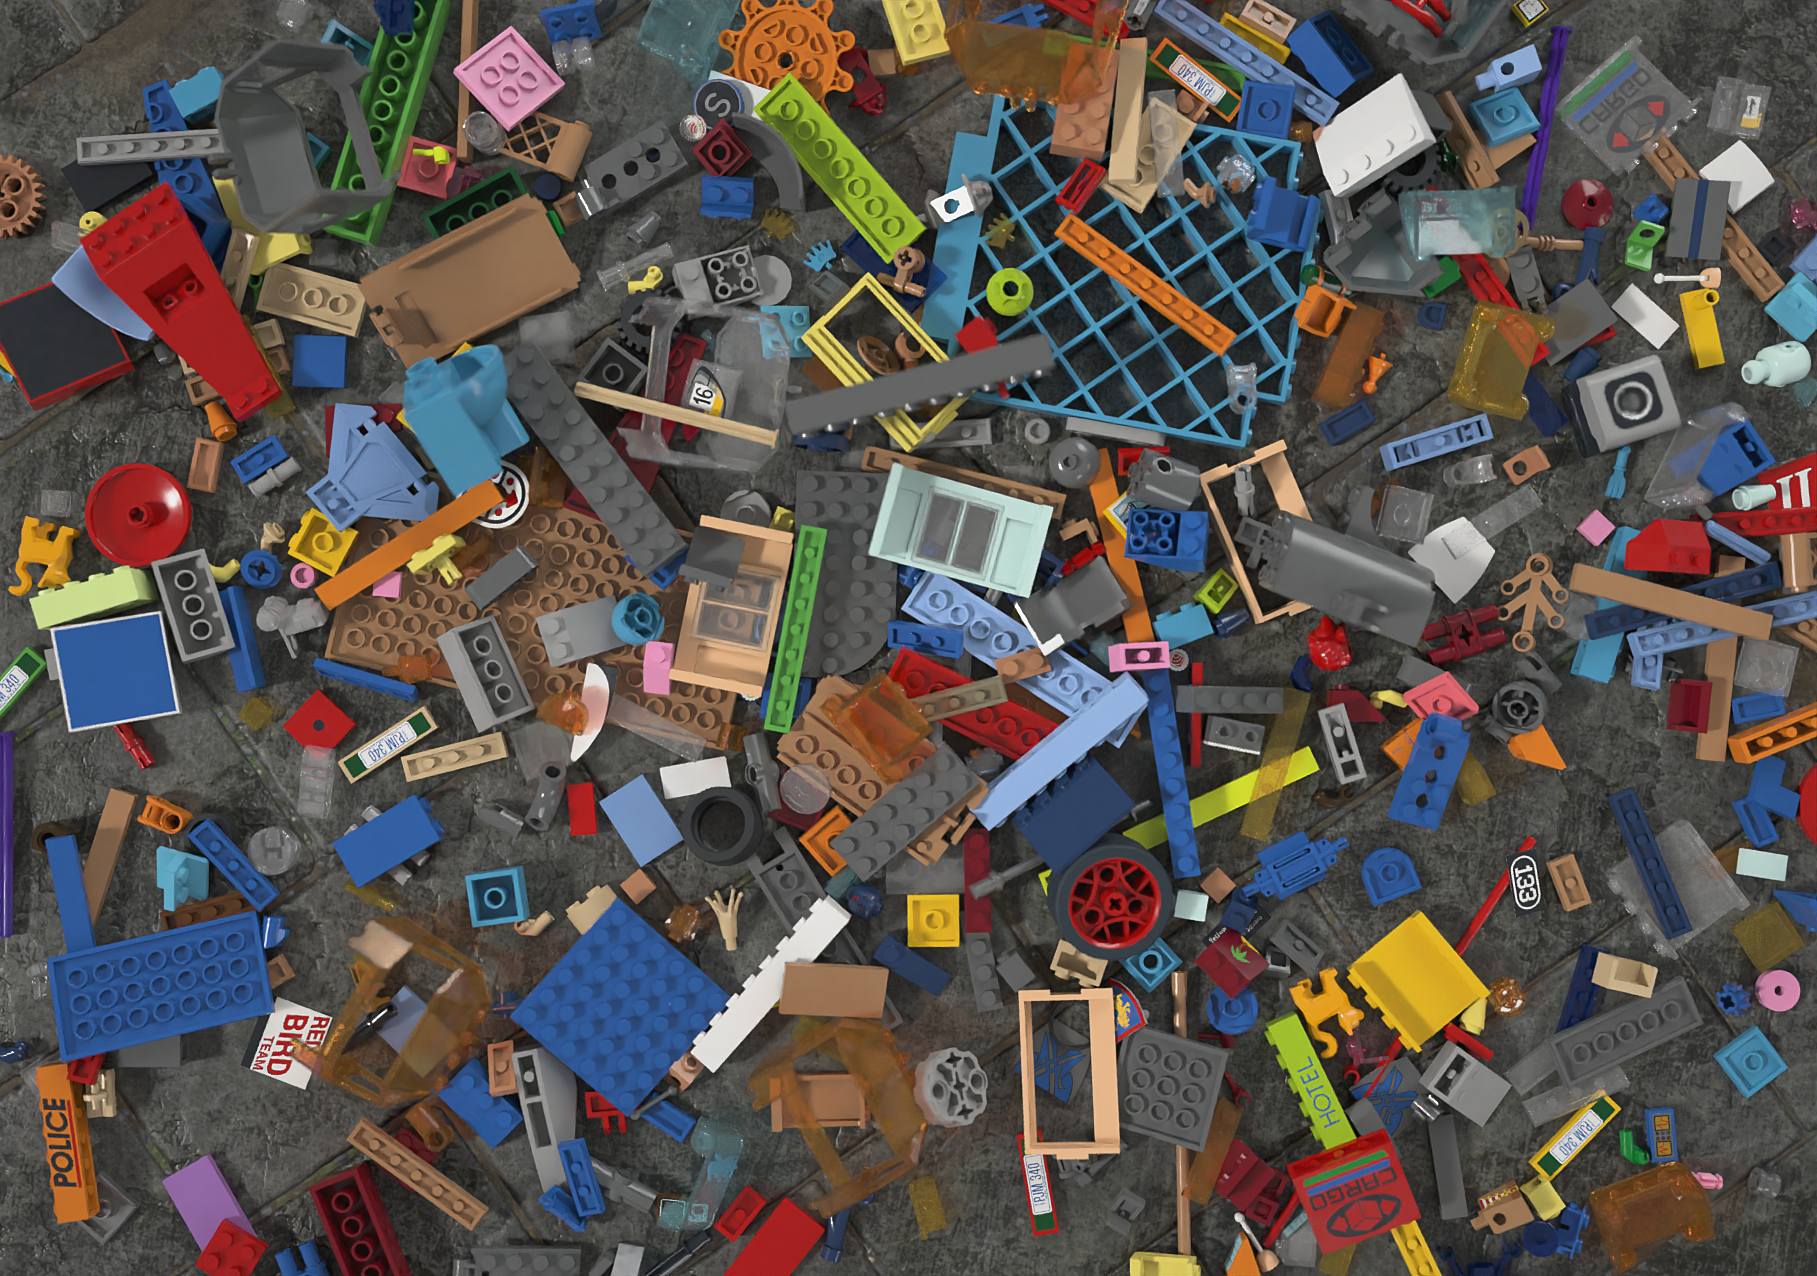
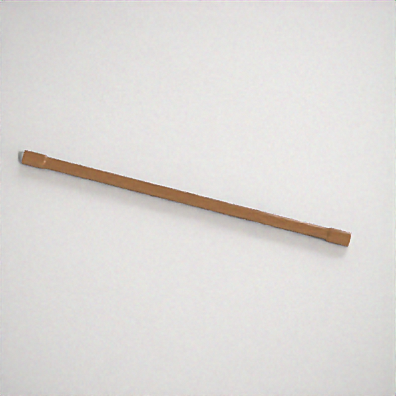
(1179, 994)

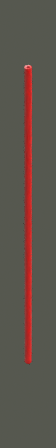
(1396, 1046)

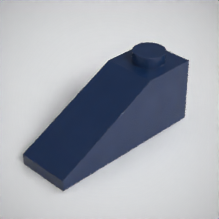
(910, 964)

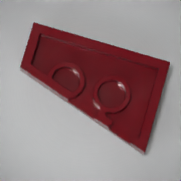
(385, 413)

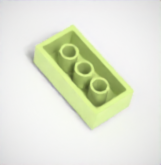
(94, 598)

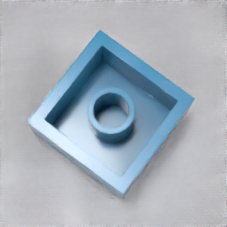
(497, 896)

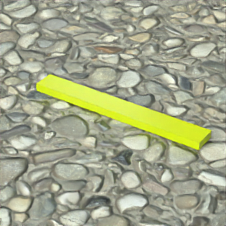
(1220, 800)

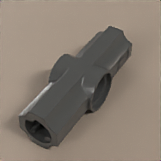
(762, 773)
(622, 1187)

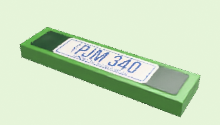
(20, 677)

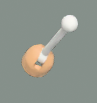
(1708, 278)
(1265, 1258)

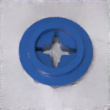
(252, 573)

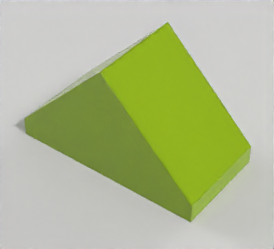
(1216, 591)

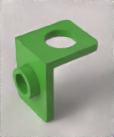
(1639, 248)

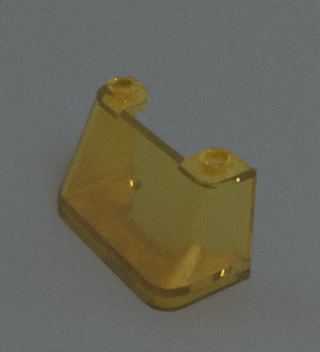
(1497, 359)

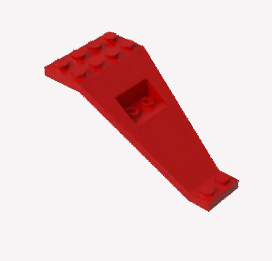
(152, 264)

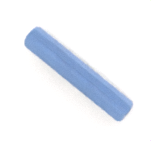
(1736, 542)

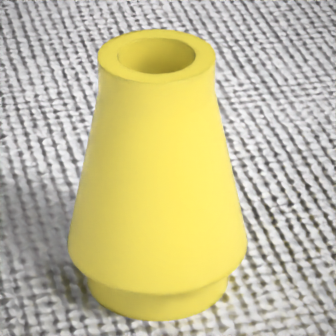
(1474, 1017)

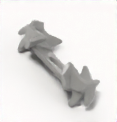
(972, 197)

